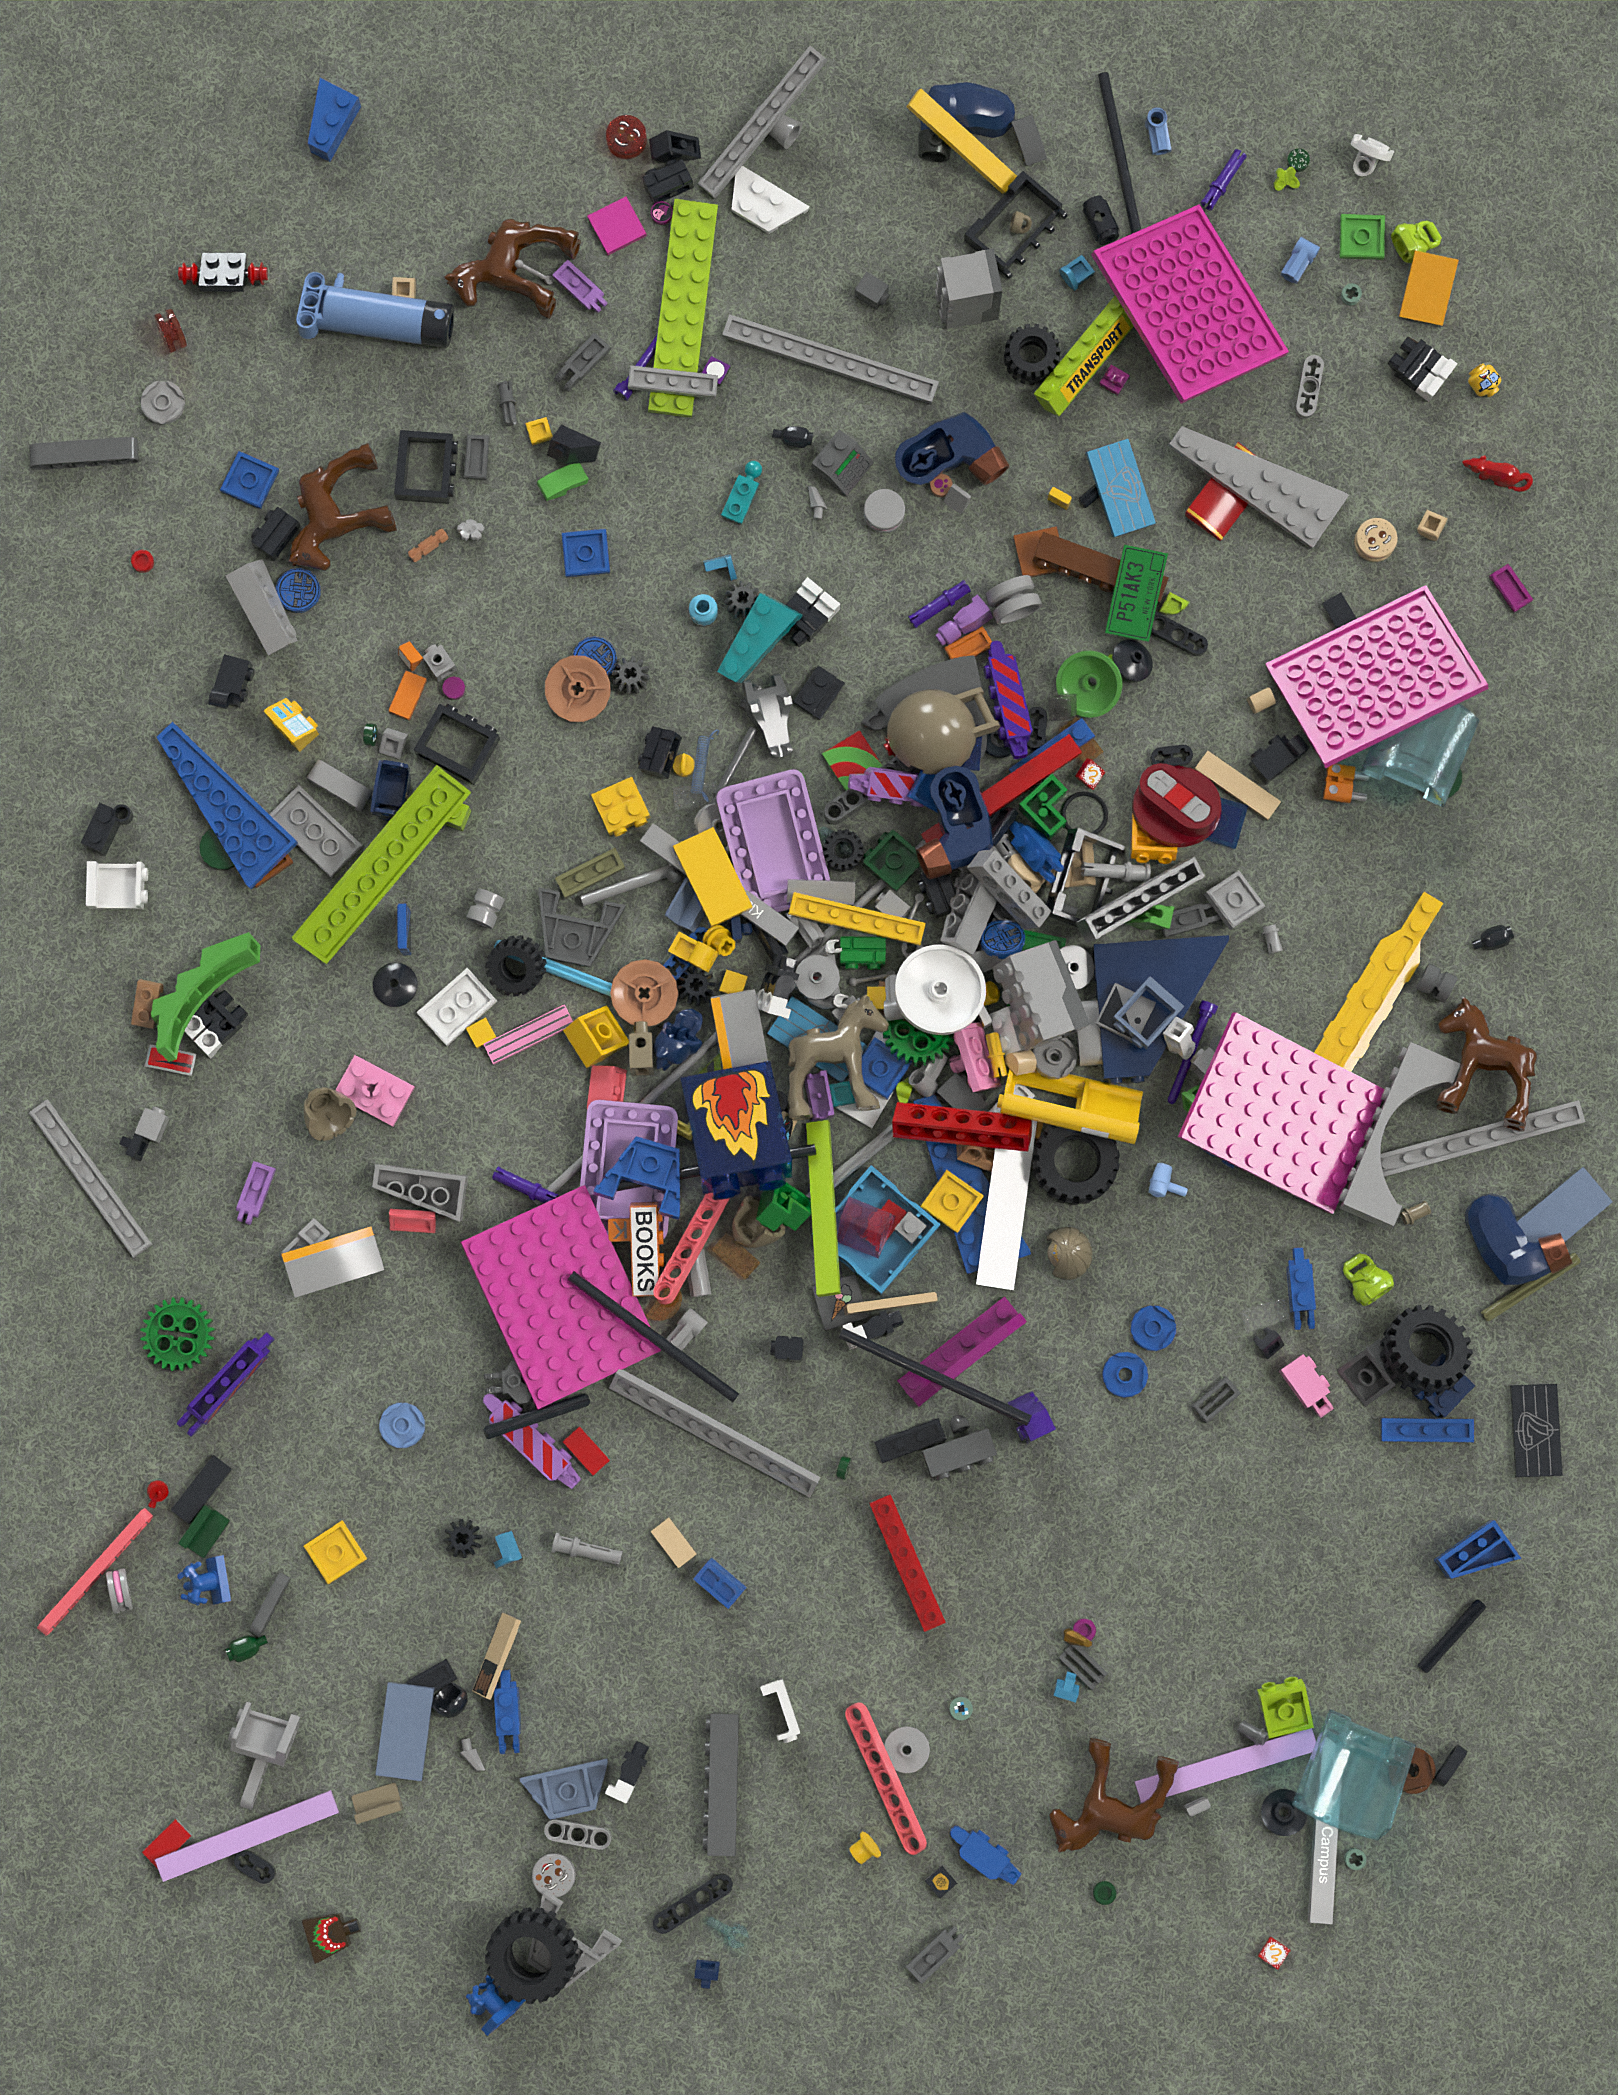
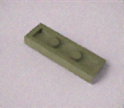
(590, 873)

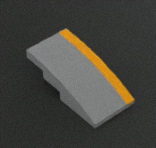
(738, 1029)
(333, 1261)

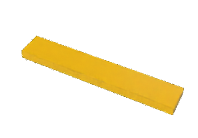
(961, 141)
(857, 919)

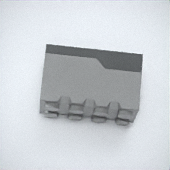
(968, 289)
(1041, 995)

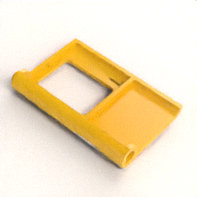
(1099, 1108)

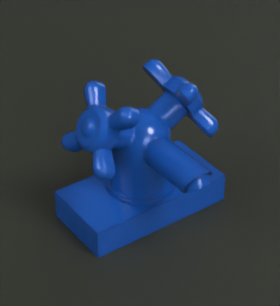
(213, 1581)
(493, 2003)

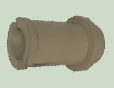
(1414, 1213)

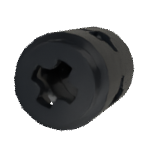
(1105, 231)

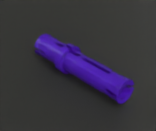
(1218, 187)
(947, 599)
(534, 1191)

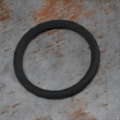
(1096, 797)

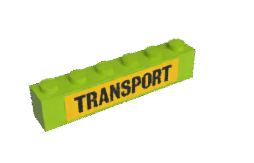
(1084, 358)

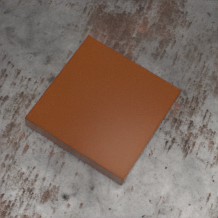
(1026, 547)

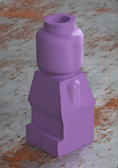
(965, 621)

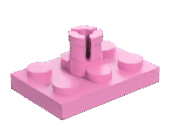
(974, 1058)
(375, 1090)

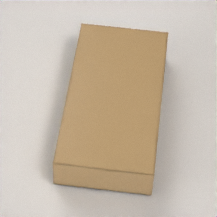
(673, 1542)

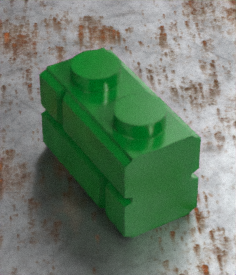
(862, 952)

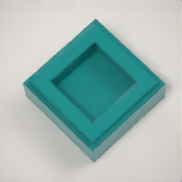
(841, 1094)

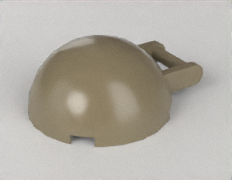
(937, 728)

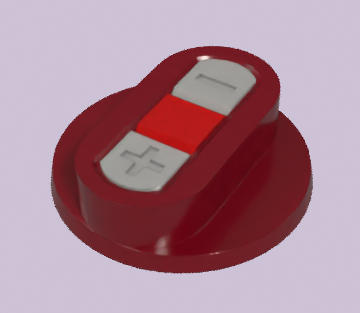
(1176, 805)

